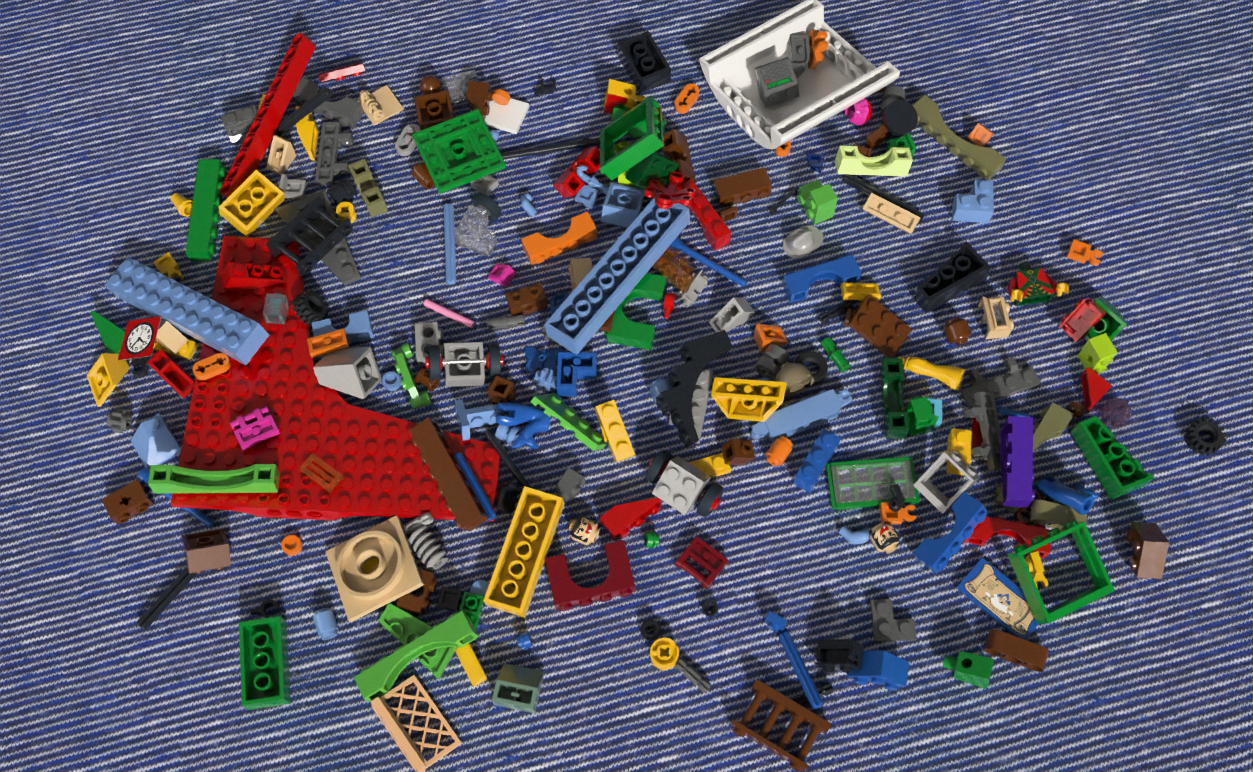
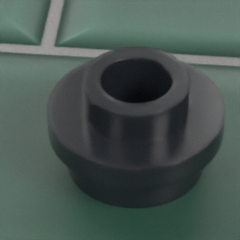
(650, 623)

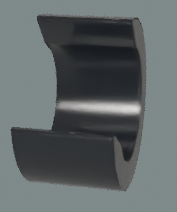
(547, 90)
(143, 361)
(262, 609)

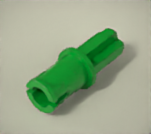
(835, 354)

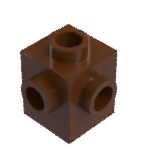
(501, 391)

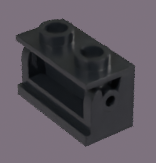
(839, 655)

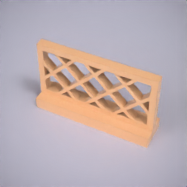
(397, 729)

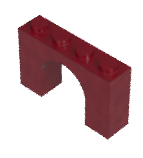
(617, 583)

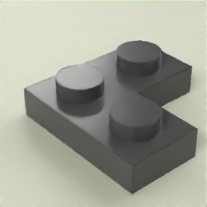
(886, 627)

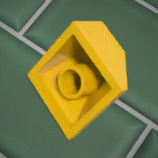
(106, 376)

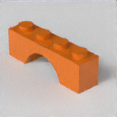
(541, 248)

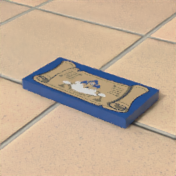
(999, 599)

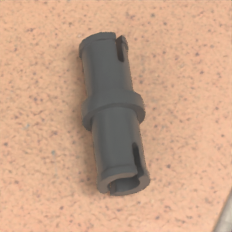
(506, 322)

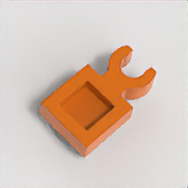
(1081, 252)
(897, 517)

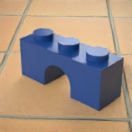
(816, 460)

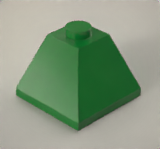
(1111, 323)

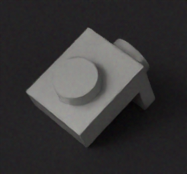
(485, 184)
(292, 188)

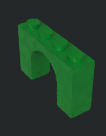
(632, 333)

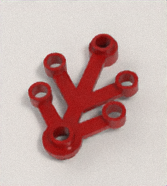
(665, 198)

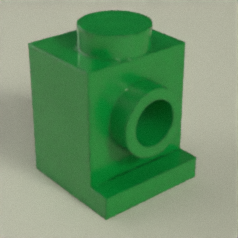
(902, 142)

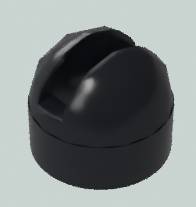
(706, 605)

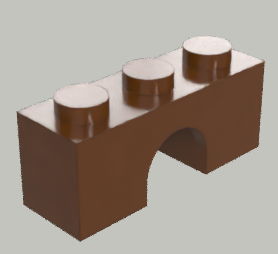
(678, 150)

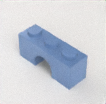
(359, 327)

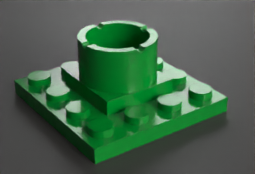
(458, 151)

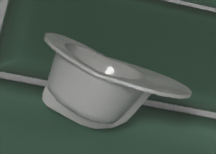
(802, 241)

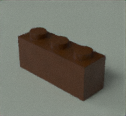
(742, 187)

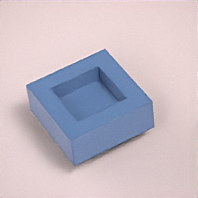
(587, 196)

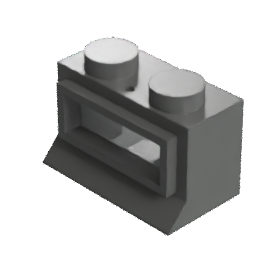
(239, 122)

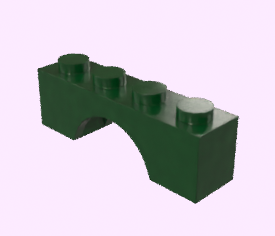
(895, 415)

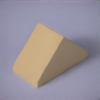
(280, 155)
(170, 337)

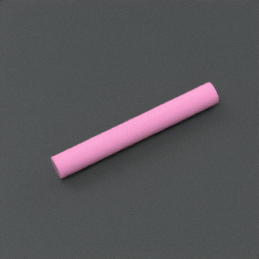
(449, 313)

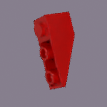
(251, 276)
(624, 517)

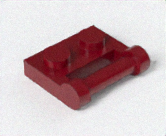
(705, 557)

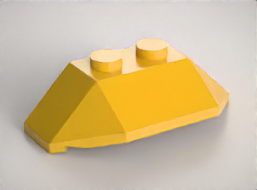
(748, 398)

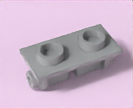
(698, 284)

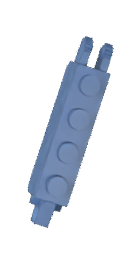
(802, 415)

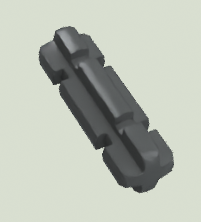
(693, 675)

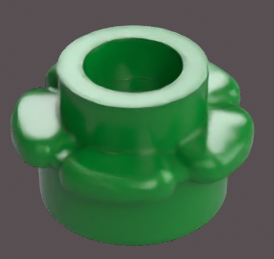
(651, 539)

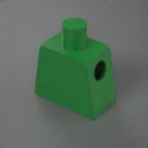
(978, 668)

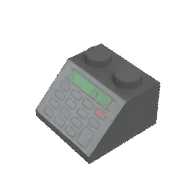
(776, 82)

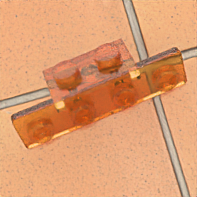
(675, 269)

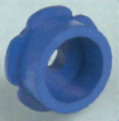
(524, 640)

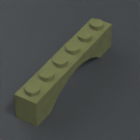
(981, 159)
(1051, 426)

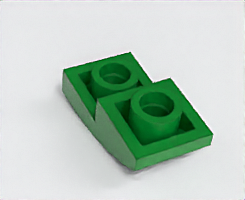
(472, 605)

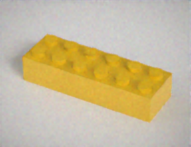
(524, 552)

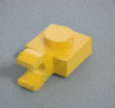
(1036, 568)

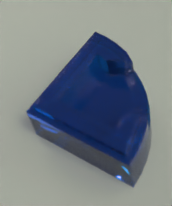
(815, 161)

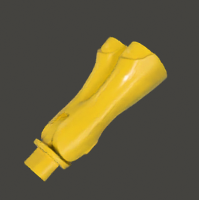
(950, 375)

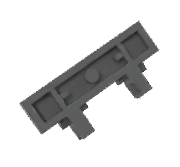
(327, 162)
(1013, 382)
(987, 416)

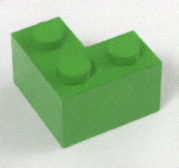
(818, 201)

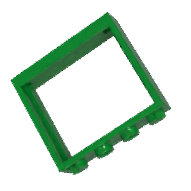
(647, 111)
(1091, 559)

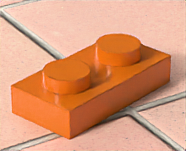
(327, 343)

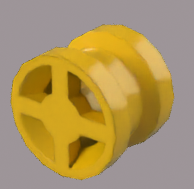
(346, 206)

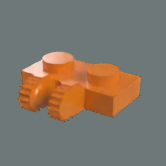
(817, 45)

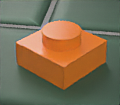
(980, 135)

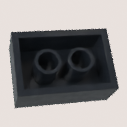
(644, 62)

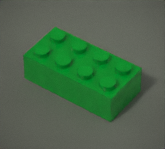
(264, 663)

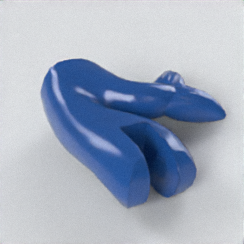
(523, 413)
(1079, 499)

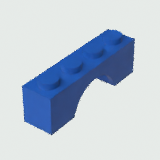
(840, 271)
(937, 552)

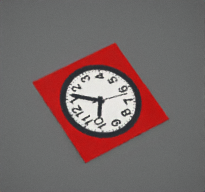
(139, 338)

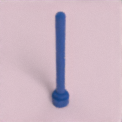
(678, 245)
(143, 477)

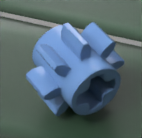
(545, 379)

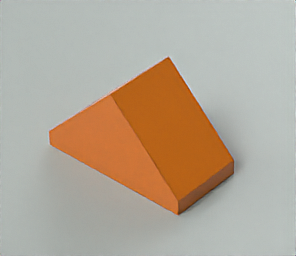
(768, 335)

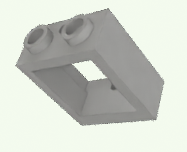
(938, 499)

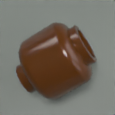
(957, 331)

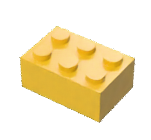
(251, 203)

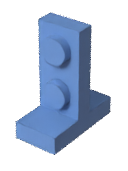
(475, 417)

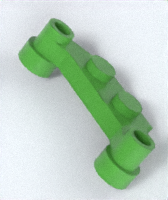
(408, 382)

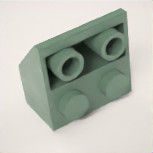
(518, 688)

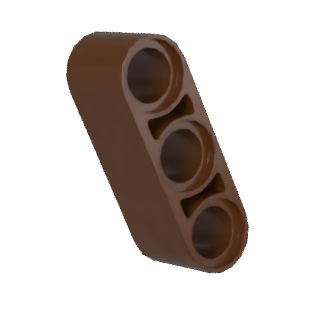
(1016, 650)

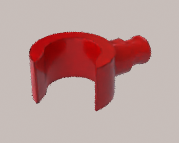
(668, 304)

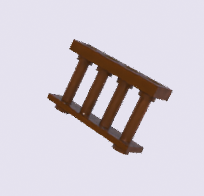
(798, 714)

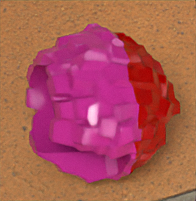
(859, 112)

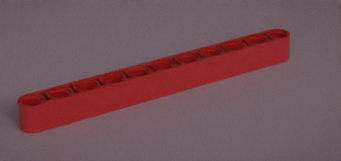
(270, 113)

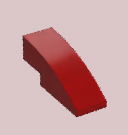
(172, 373)

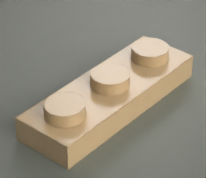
(891, 213)

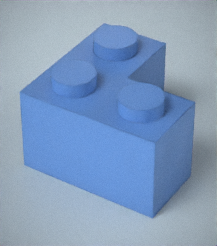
(977, 206)

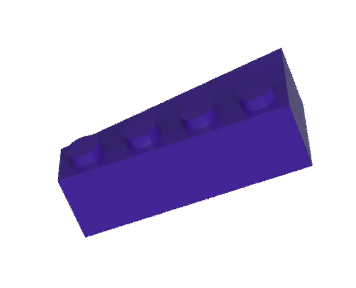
(1017, 461)

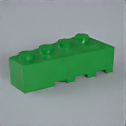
(1109, 459)

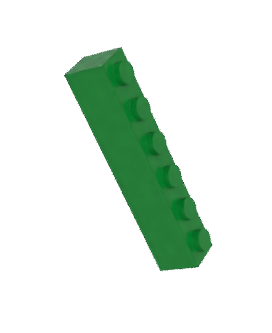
(205, 210)

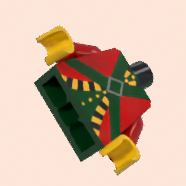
(1033, 286)

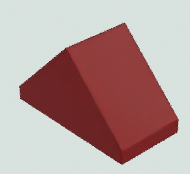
(1093, 388)

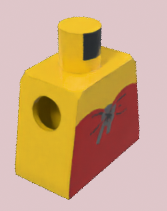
(620, 94)

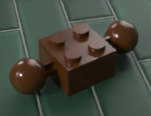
(433, 105)

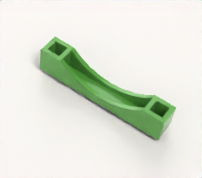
(252, 479)
(379, 678)

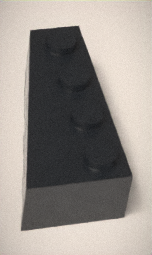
(952, 278)

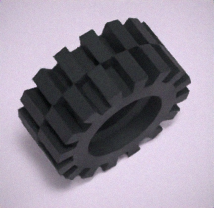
(310, 307)
(1198, 444)

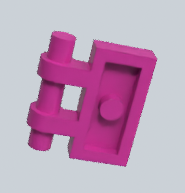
(257, 431)

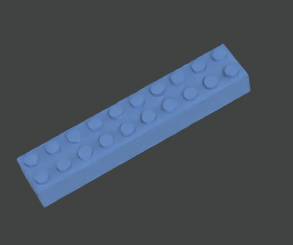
(616, 275)
(187, 310)

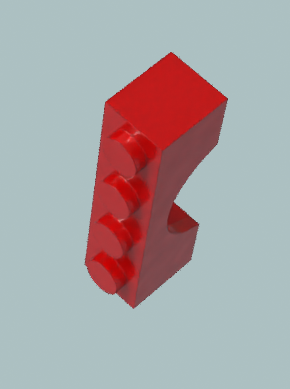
(713, 226)
(1017, 530)

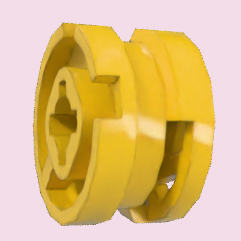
(664, 653)

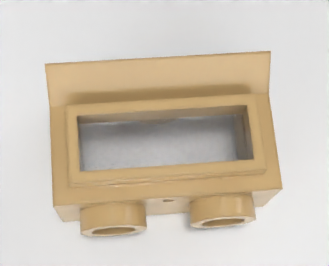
(996, 317)

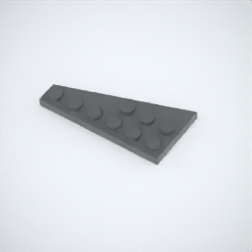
(339, 259)

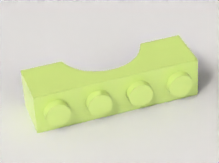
(893, 163)

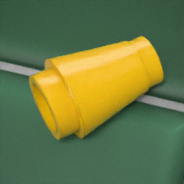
(182, 204)

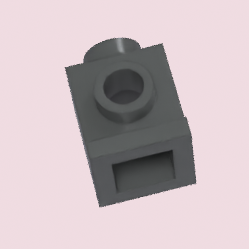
(570, 485)

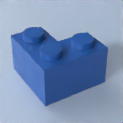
(574, 367)
(882, 669)

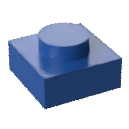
(775, 622)

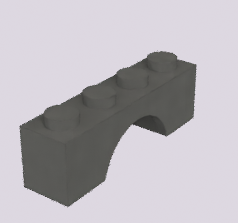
(345, 111)

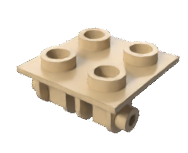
(379, 104)

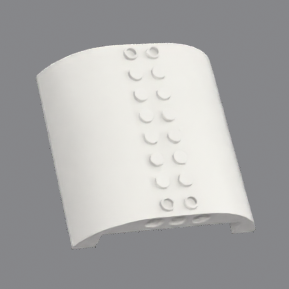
(832, 87)

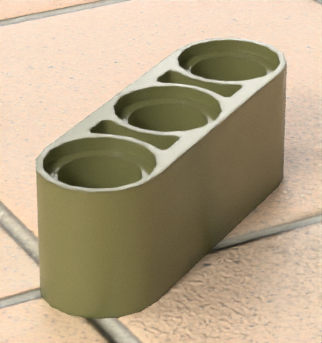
(1053, 514)

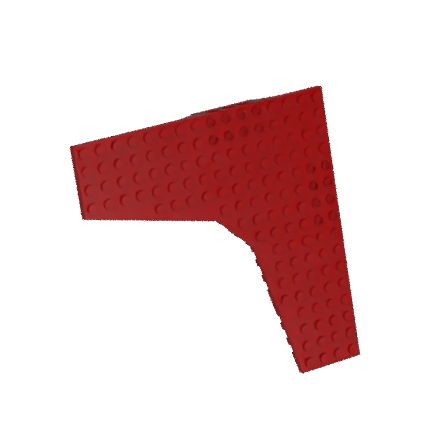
(365, 446)

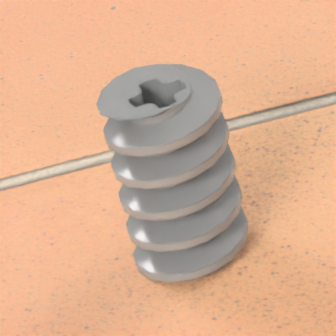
(426, 550)

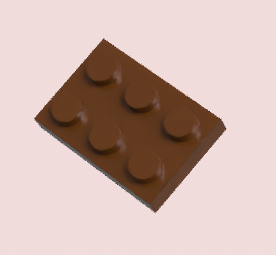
(879, 326)

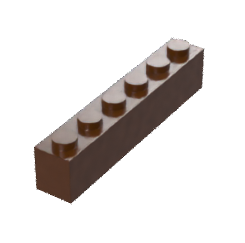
(448, 474)

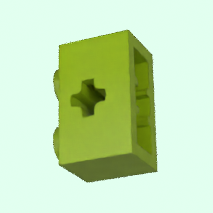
(1097, 353)

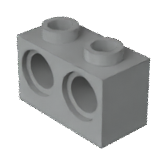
(423, 342)

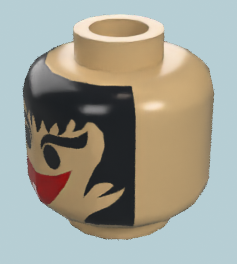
(584, 530)
(884, 538)

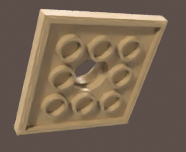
(392, 579)

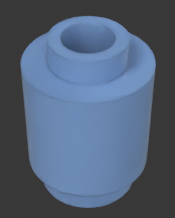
(325, 623)

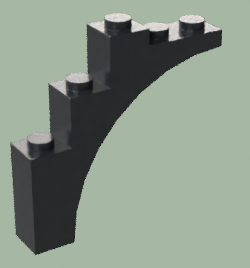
(684, 377)

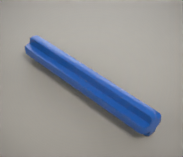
(481, 495)
(801, 670)

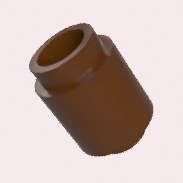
(422, 175)

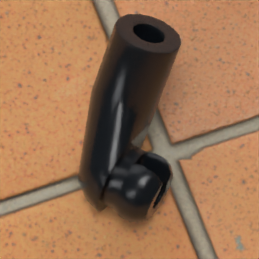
(898, 498)

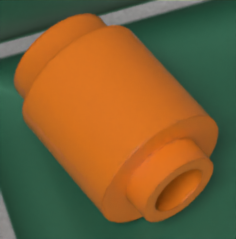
(779, 451)

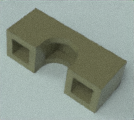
(368, 190)

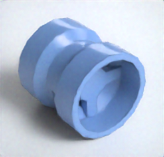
(508, 433)

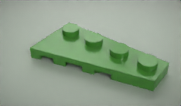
(570, 420)
(406, 628)

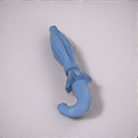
(592, 181)

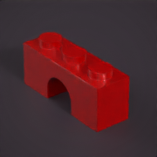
(569, 183)

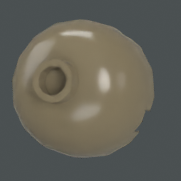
(795, 376)

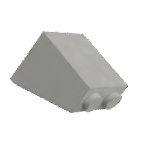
(349, 371)

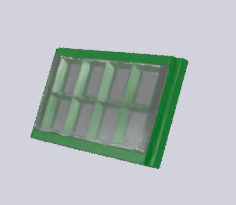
(868, 482)

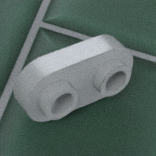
(406, 140)

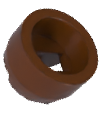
(1076, 408)

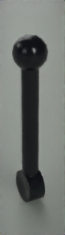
(773, 209)

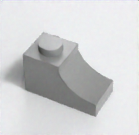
(734, 313)

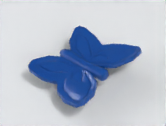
(541, 360)

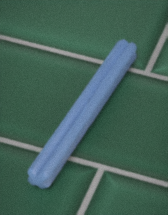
(449, 230)

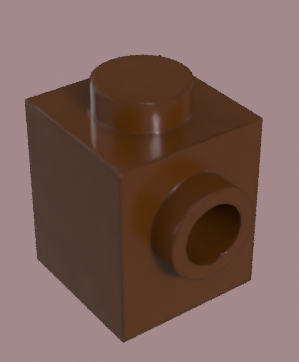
(738, 452)

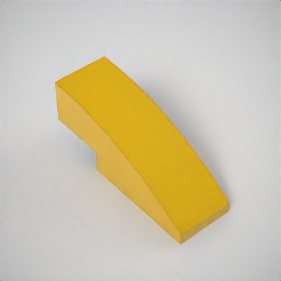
(308, 134)

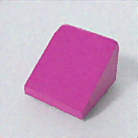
(502, 274)

